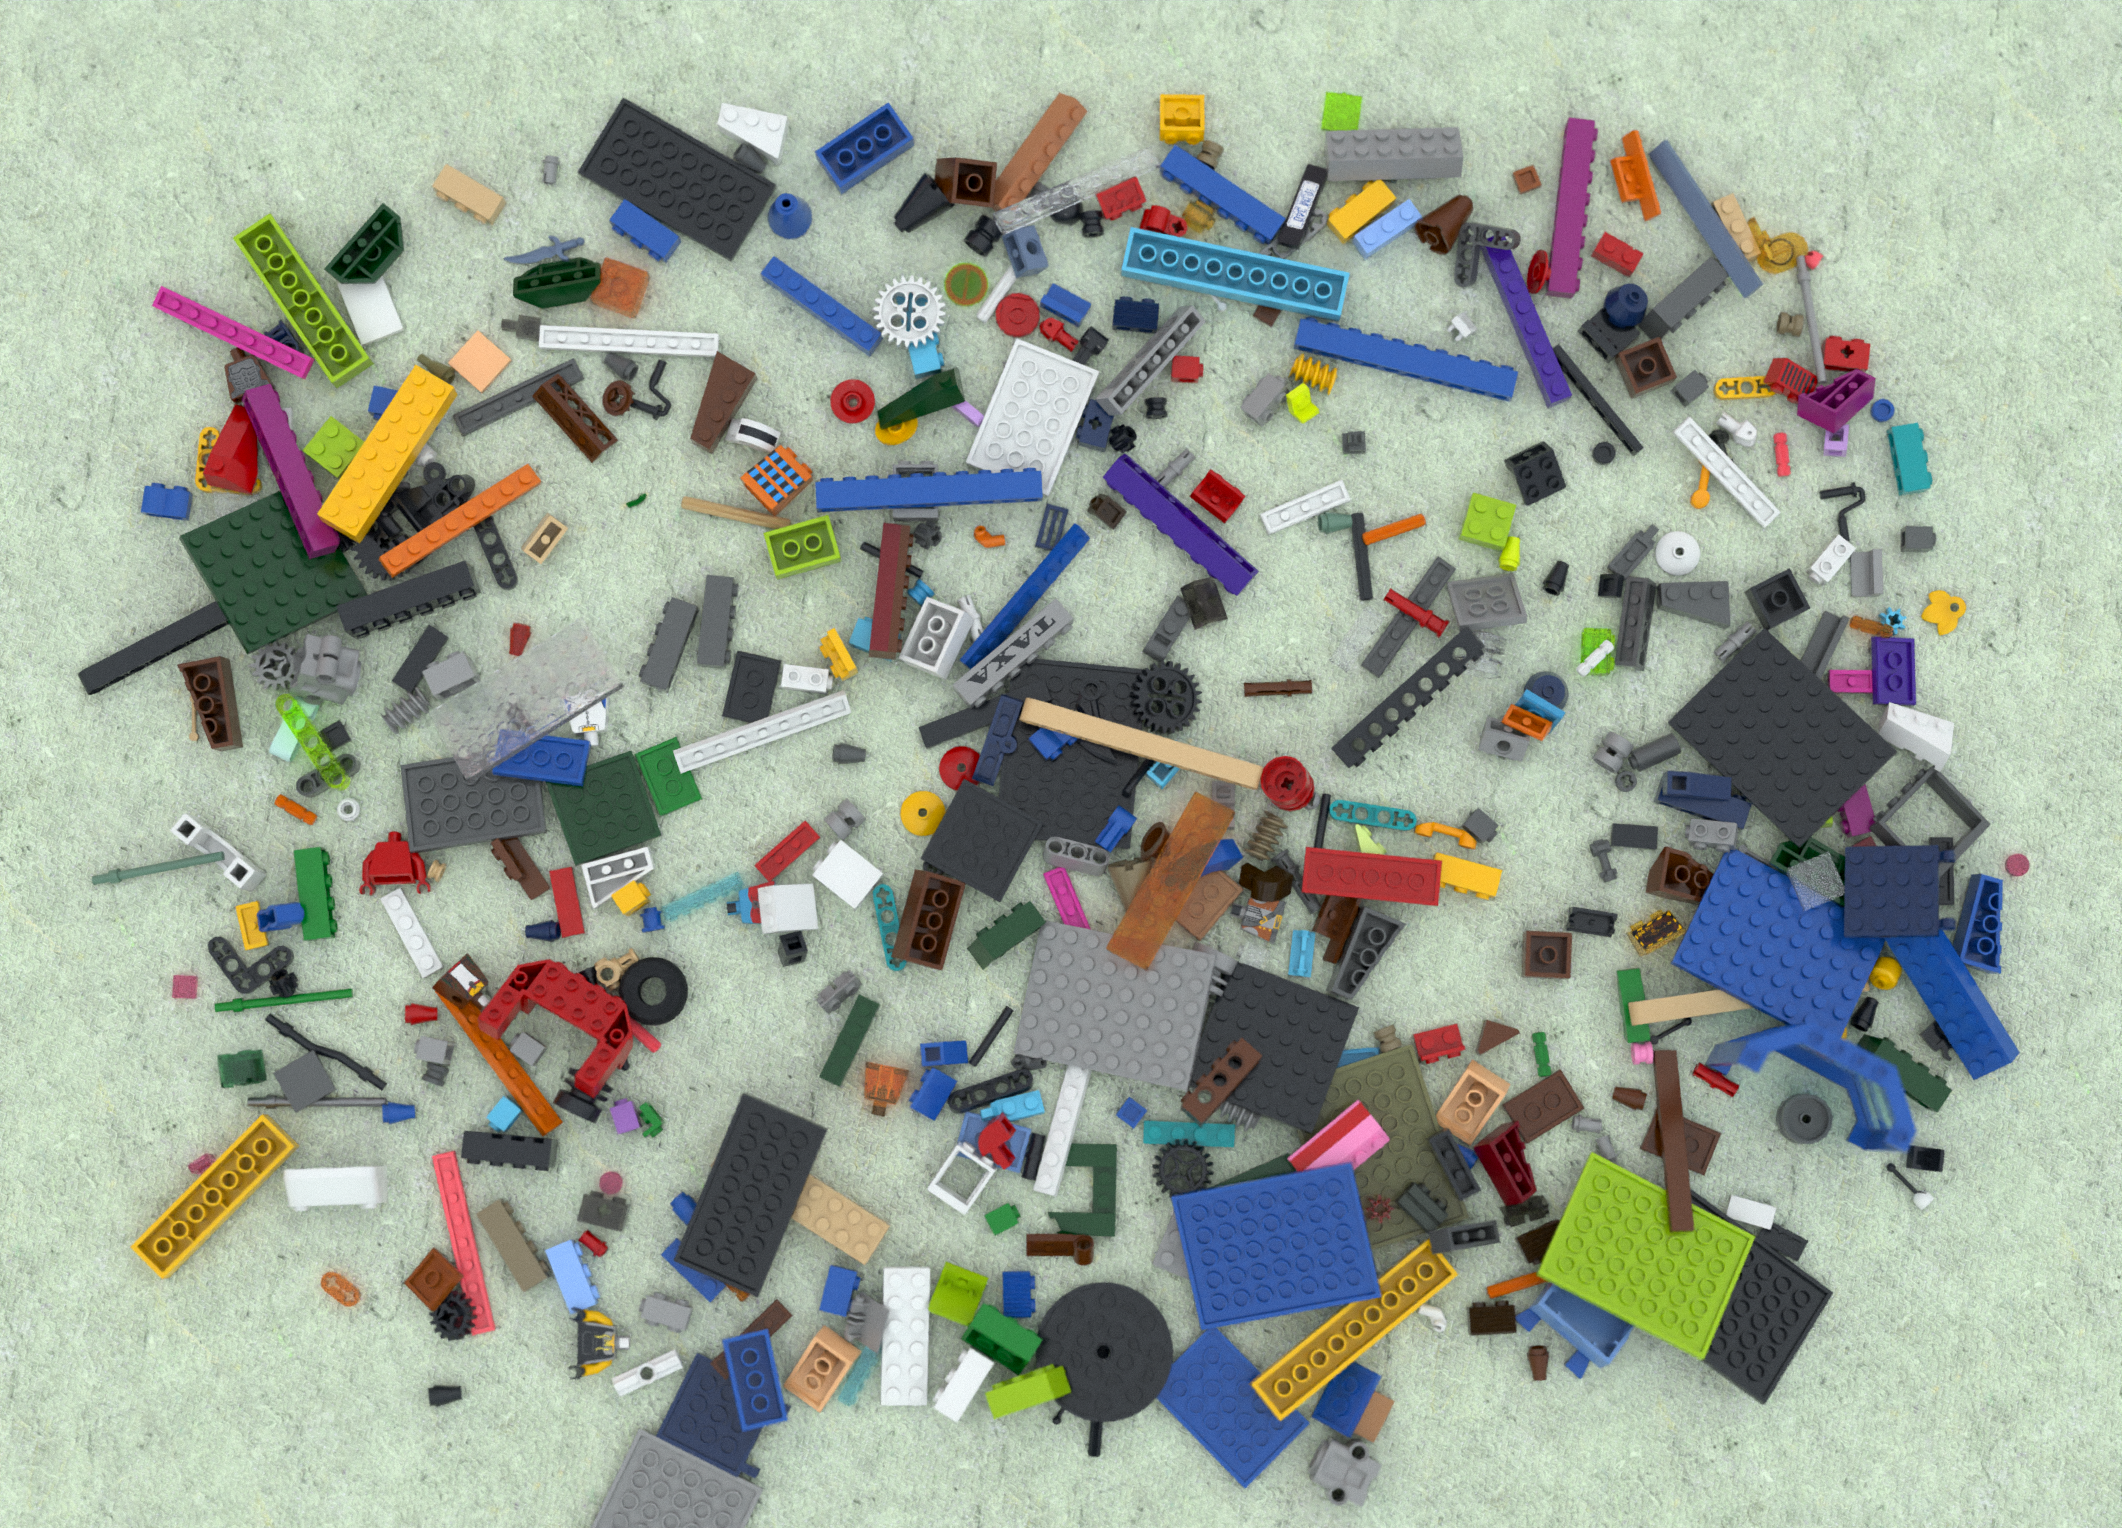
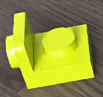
(1300, 404)

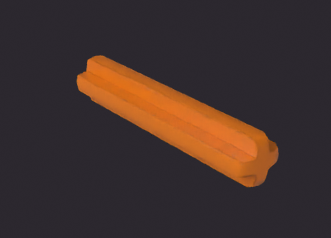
(1393, 529)
(1514, 1285)

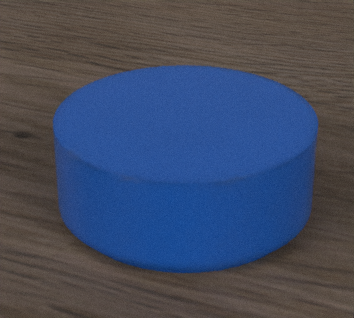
(1882, 410)

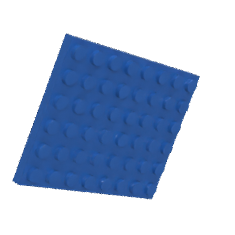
(1771, 953)
(1276, 1245)

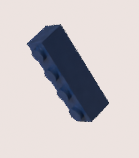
(1730, 811)

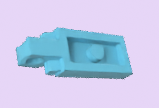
(1015, 1107)

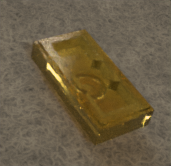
(1761, 238)

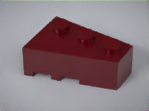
(1506, 1163)

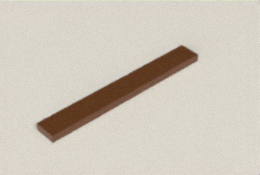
(1673, 1141)

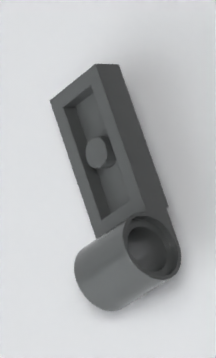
(1167, 630)

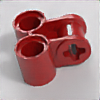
(1160, 220)

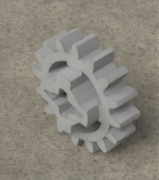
(266, 668)

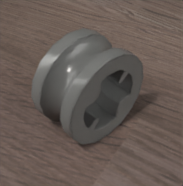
(1619, 784)

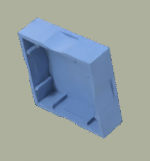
(1582, 1324)

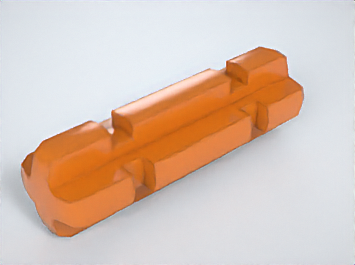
(295, 809)

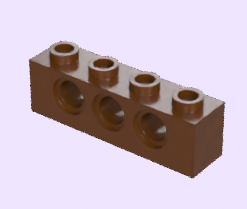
(1201, 1112)

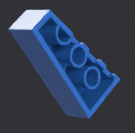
(1980, 925)

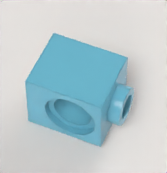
(504, 1114)

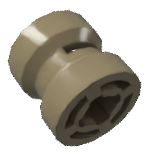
(1210, 153)
(1789, 324)
(1387, 1038)

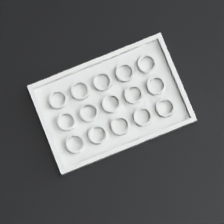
(1033, 413)

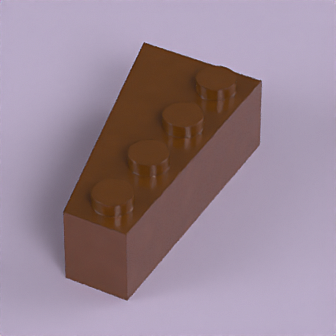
(723, 396)

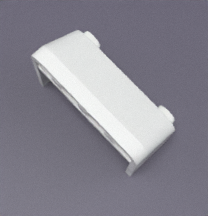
(336, 1186)

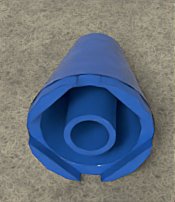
(789, 216)

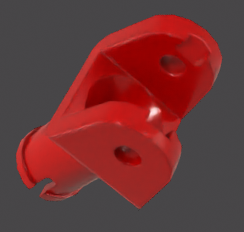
(1053, 330)

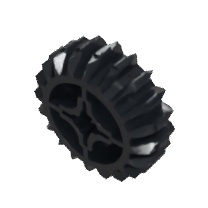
(1173, 1152)

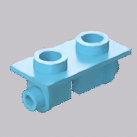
(1301, 953)

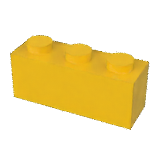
(1360, 210)
(1468, 876)

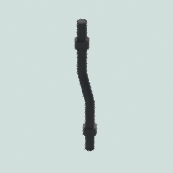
(287, 1030)

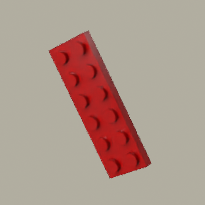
(1371, 876)

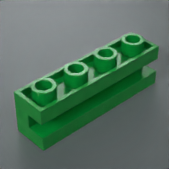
(314, 893)

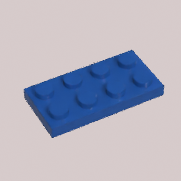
(549, 760)

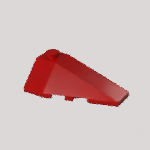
(234, 455)

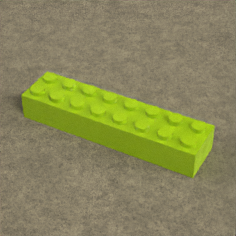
(303, 300)

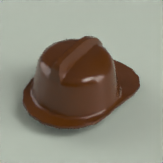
(1154, 841)

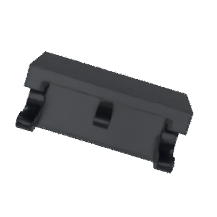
(1591, 921)

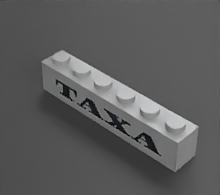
(1013, 654)

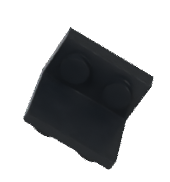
(1605, 336)
(1536, 472)

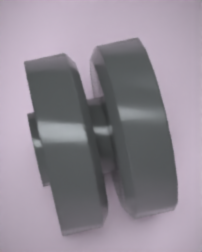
(1790, 1119)

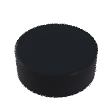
(1603, 453)

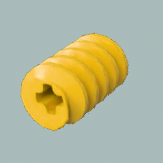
(1314, 373)

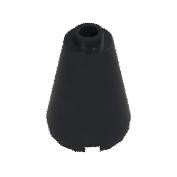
(921, 205)

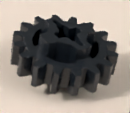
(459, 1324)

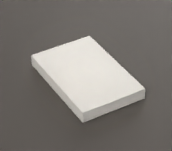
(371, 310)

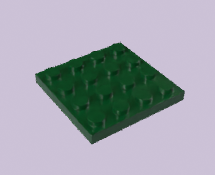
(606, 811)

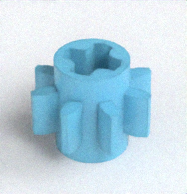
(1898, 619)

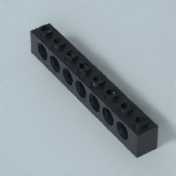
(1345, 747)

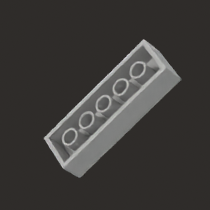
(1393, 154)

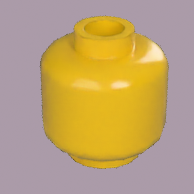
(1885, 973)

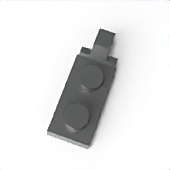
(1633, 552)

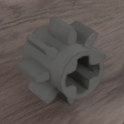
(927, 534)

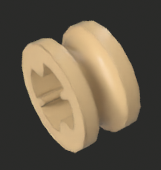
(436, 870)

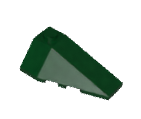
(928, 397)

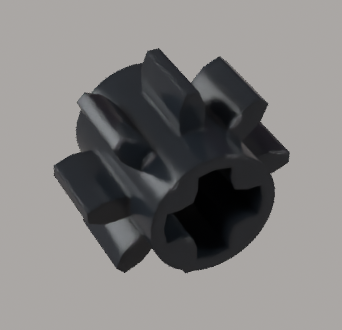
(1122, 438)
(283, 983)

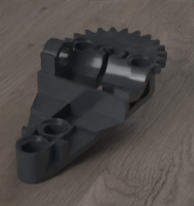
(421, 508)

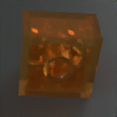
(620, 288)

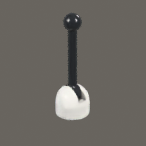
(1921, 1198)

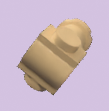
(617, 967)

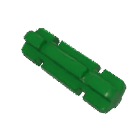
(1541, 1054)

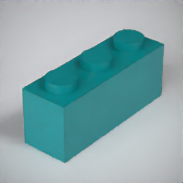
(1909, 459)

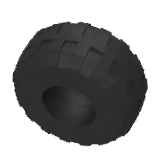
(675, 985)

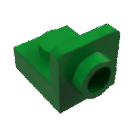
(650, 1115)

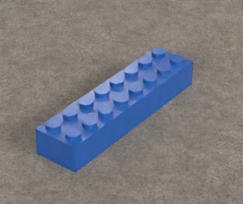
(1955, 1002)

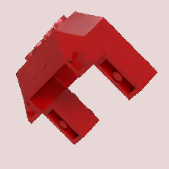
(574, 1001)

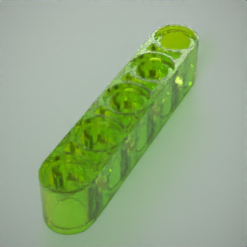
(305, 734)

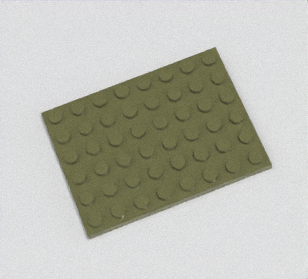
(1399, 1101)

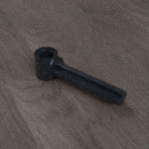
(1092, 343)

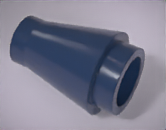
(544, 931)

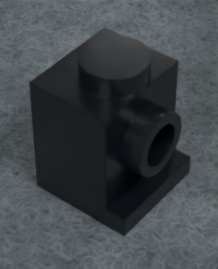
(792, 948)

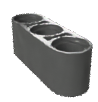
(319, 784)

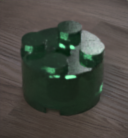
(241, 1068)

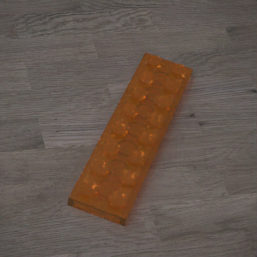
(1170, 881)

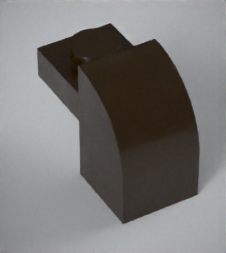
(1266, 885)

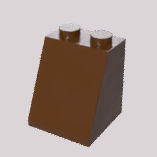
(966, 180)

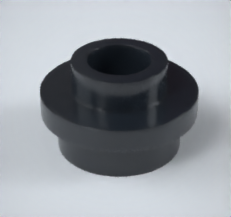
(427, 472)

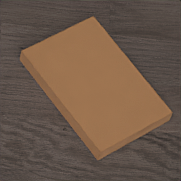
(1208, 903)

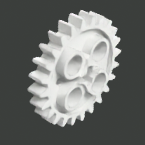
(929, 313)

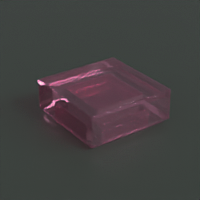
(184, 986)

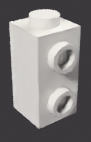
(1830, 560)
(806, 679)

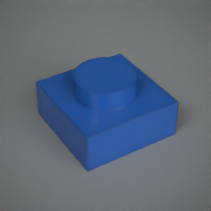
(1131, 1112)

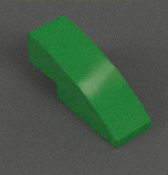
(1631, 990)

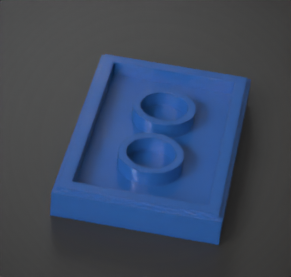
(1346, 1398)

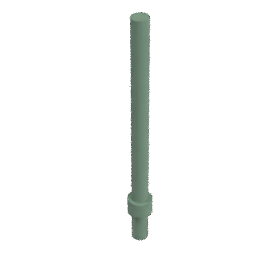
(117, 876)

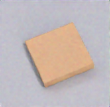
(479, 361)

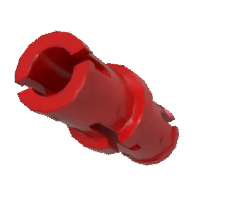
(1715, 1079)

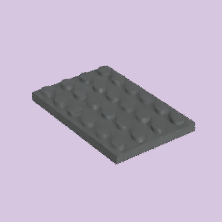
(453, 813)

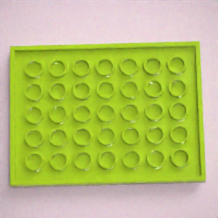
(1624, 1259)

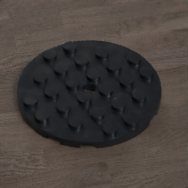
(1137, 1343)

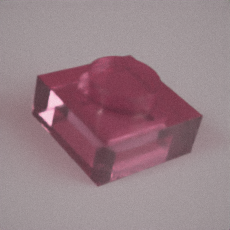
(201, 1164)

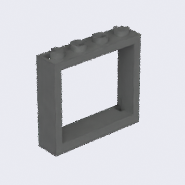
(1951, 797)

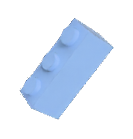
(1386, 229)
(573, 1275)

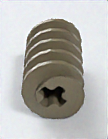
(1265, 836)

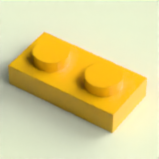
(249, 927)

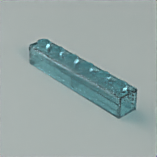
(704, 895)
(857, 1377)

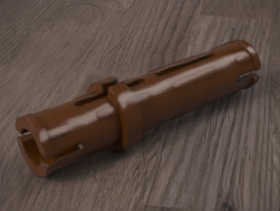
(1278, 688)

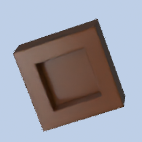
(1526, 179)

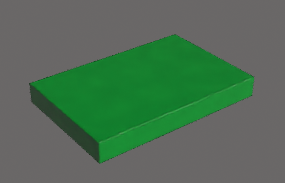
(666, 783)

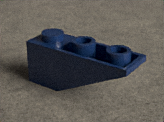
(1696, 785)

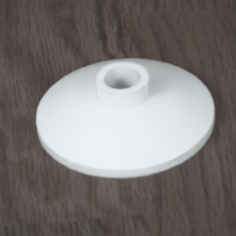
(1670, 561)

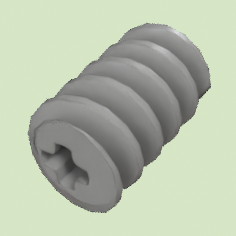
(406, 710)
(1242, 1115)

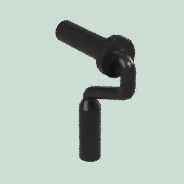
(655, 411)
(1844, 491)

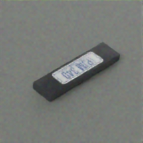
(1303, 207)

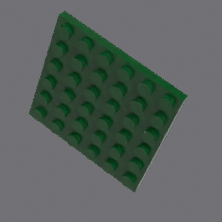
(265, 575)

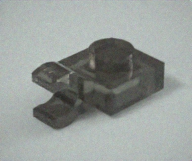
(525, 328)

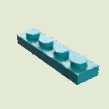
(1208, 1135)

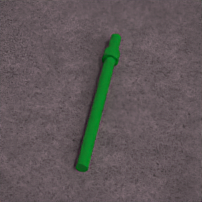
(239, 1004)

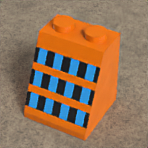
(777, 479)

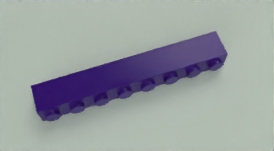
(1527, 324)
(1180, 524)

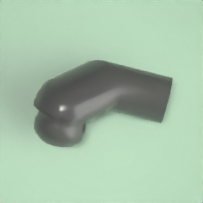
(1028, 1063)

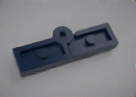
(998, 740)

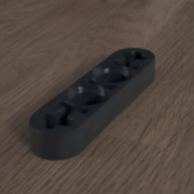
(491, 550)
(991, 1094)

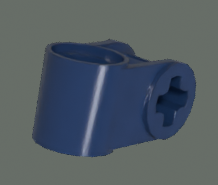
(283, 335)

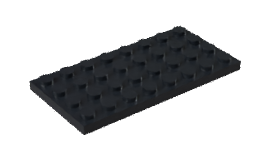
(677, 179)
(750, 1194)

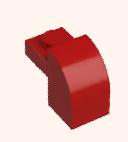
(992, 1140)

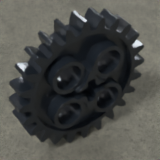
(1164, 718)

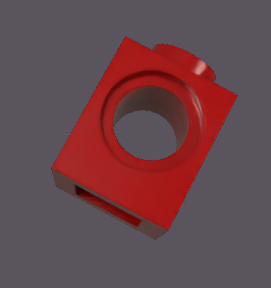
(1186, 369)

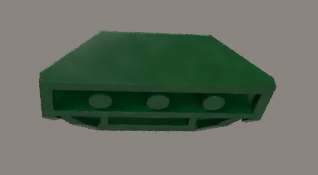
(369, 250)
(558, 283)
(1789, 854)

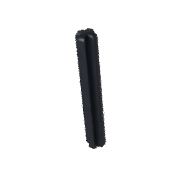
(1361, 557)

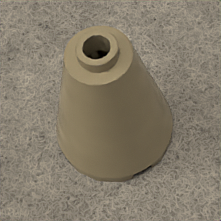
(1129, 877)

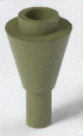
(438, 369)

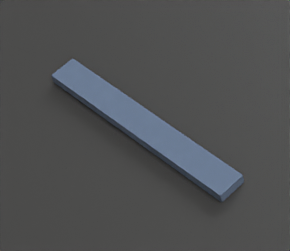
(1705, 219)

